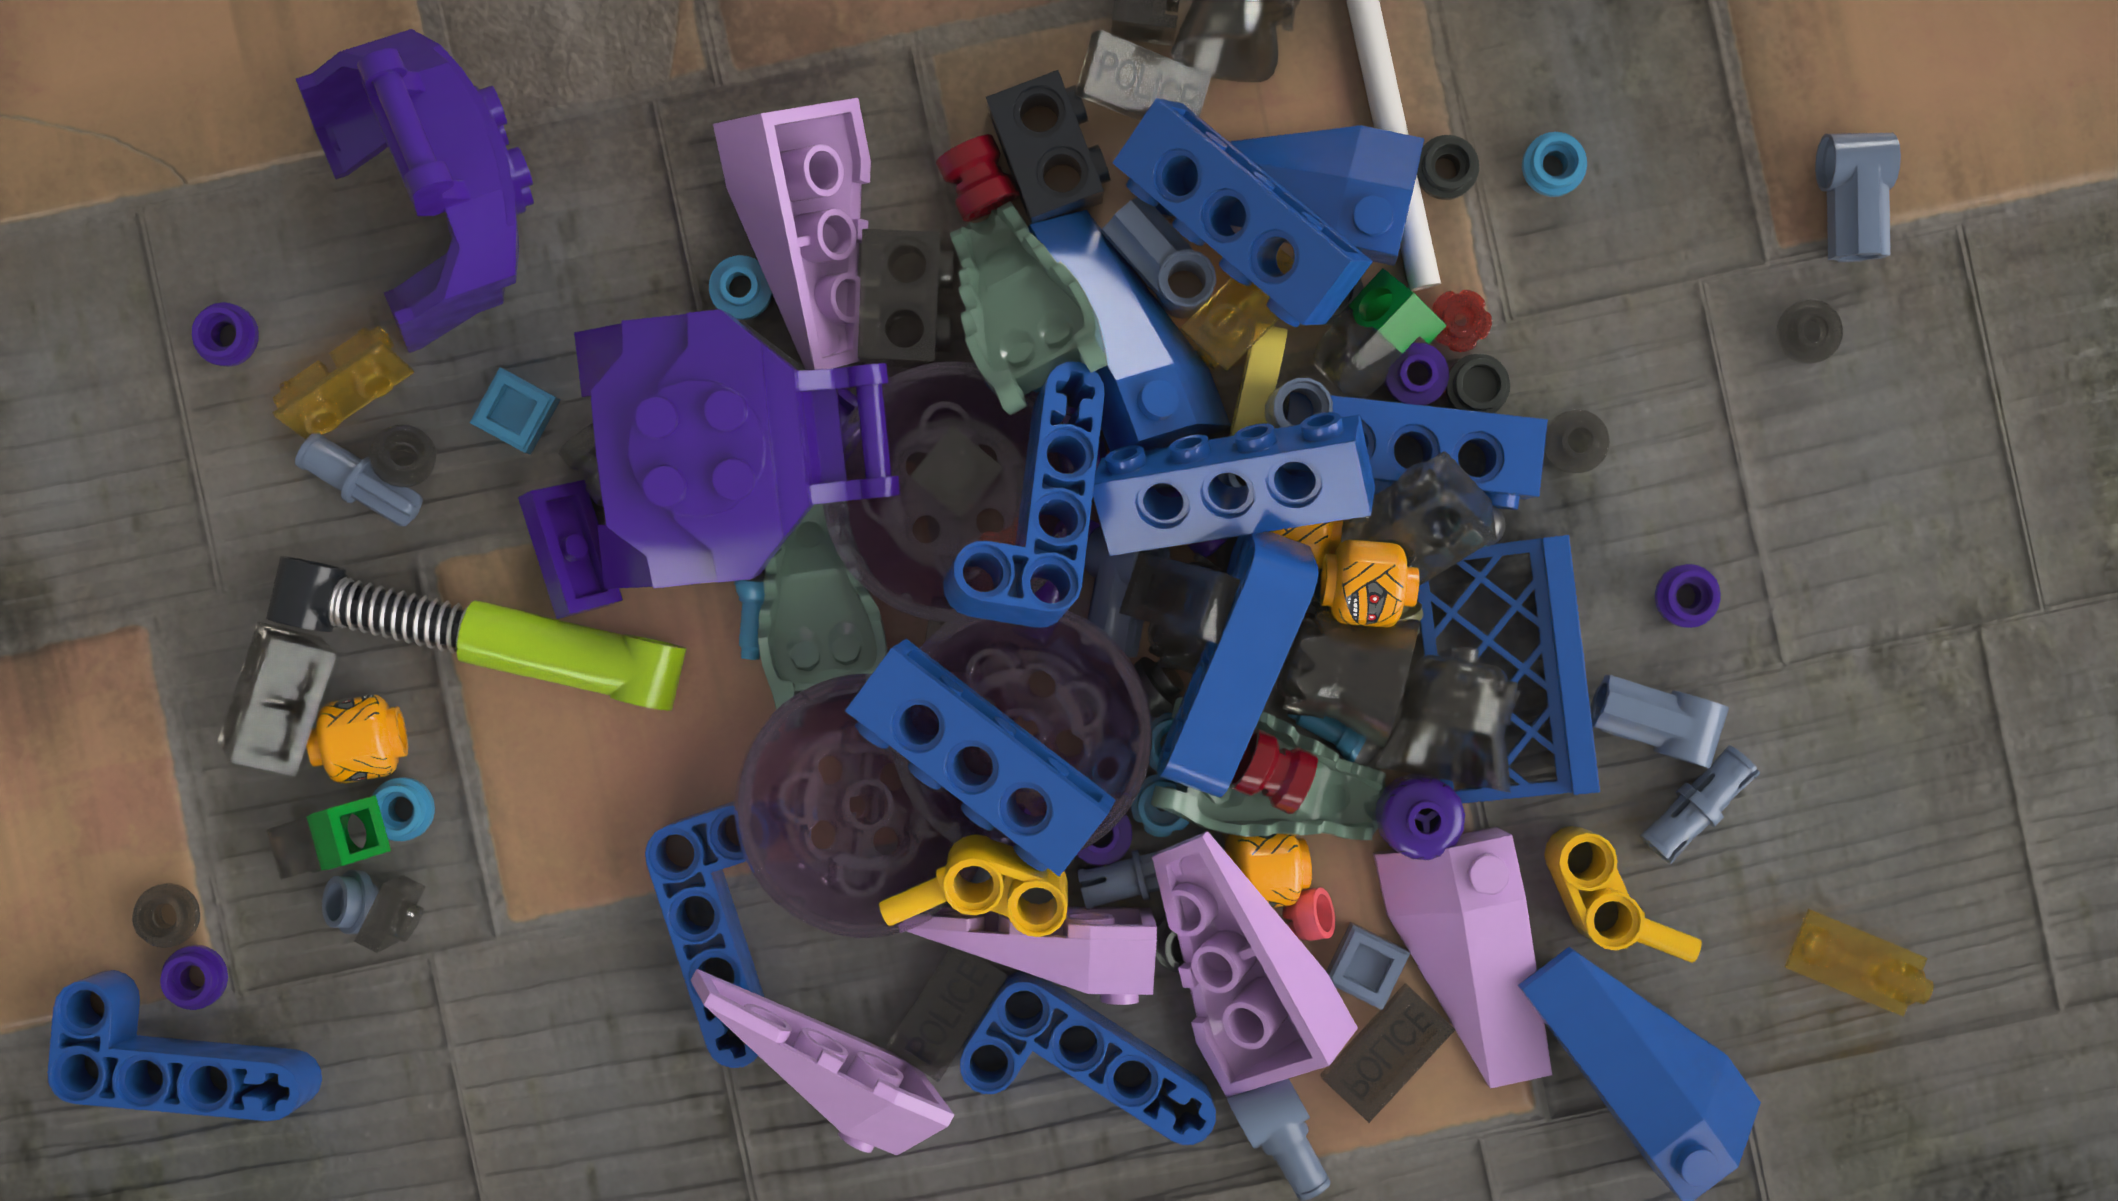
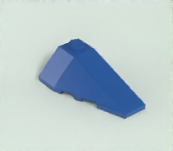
(1346, 175)
(1153, 374)
(1655, 1076)

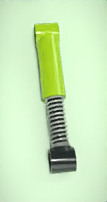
(483, 634)

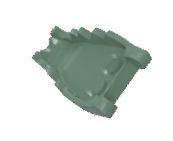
(1021, 308)
(815, 614)
(1337, 804)

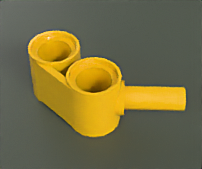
(1601, 884)
(998, 894)

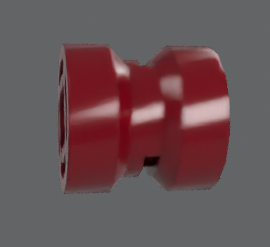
(977, 178)
(1279, 773)

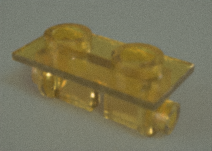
(1233, 320)
(321, 400)
(1859, 964)

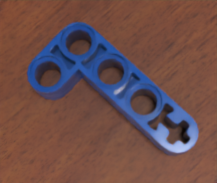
(1043, 493)
(1241, 670)
(698, 943)
(184, 1063)
(1093, 1067)

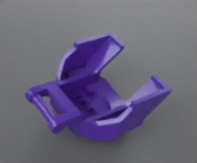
(450, 158)
(716, 446)

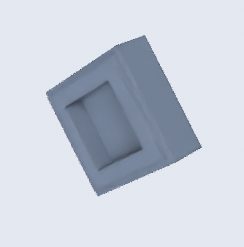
(1367, 965)

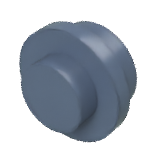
(348, 900)

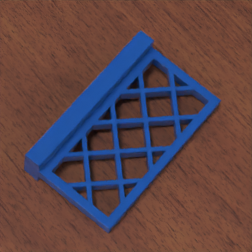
(1561, 661)

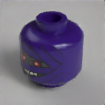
(1400, 807)

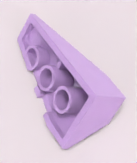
(800, 203)
(1473, 946)
(1092, 951)
(1254, 985)
(851, 1082)

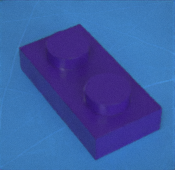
(567, 547)

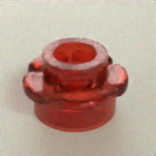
(1477, 319)

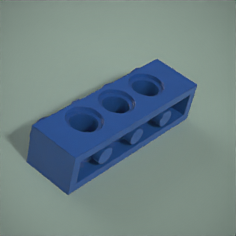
(1324, 261)
(1510, 443)
(1142, 519)
(1018, 758)

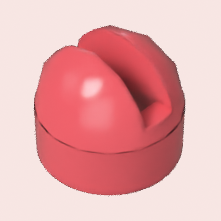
(1311, 915)

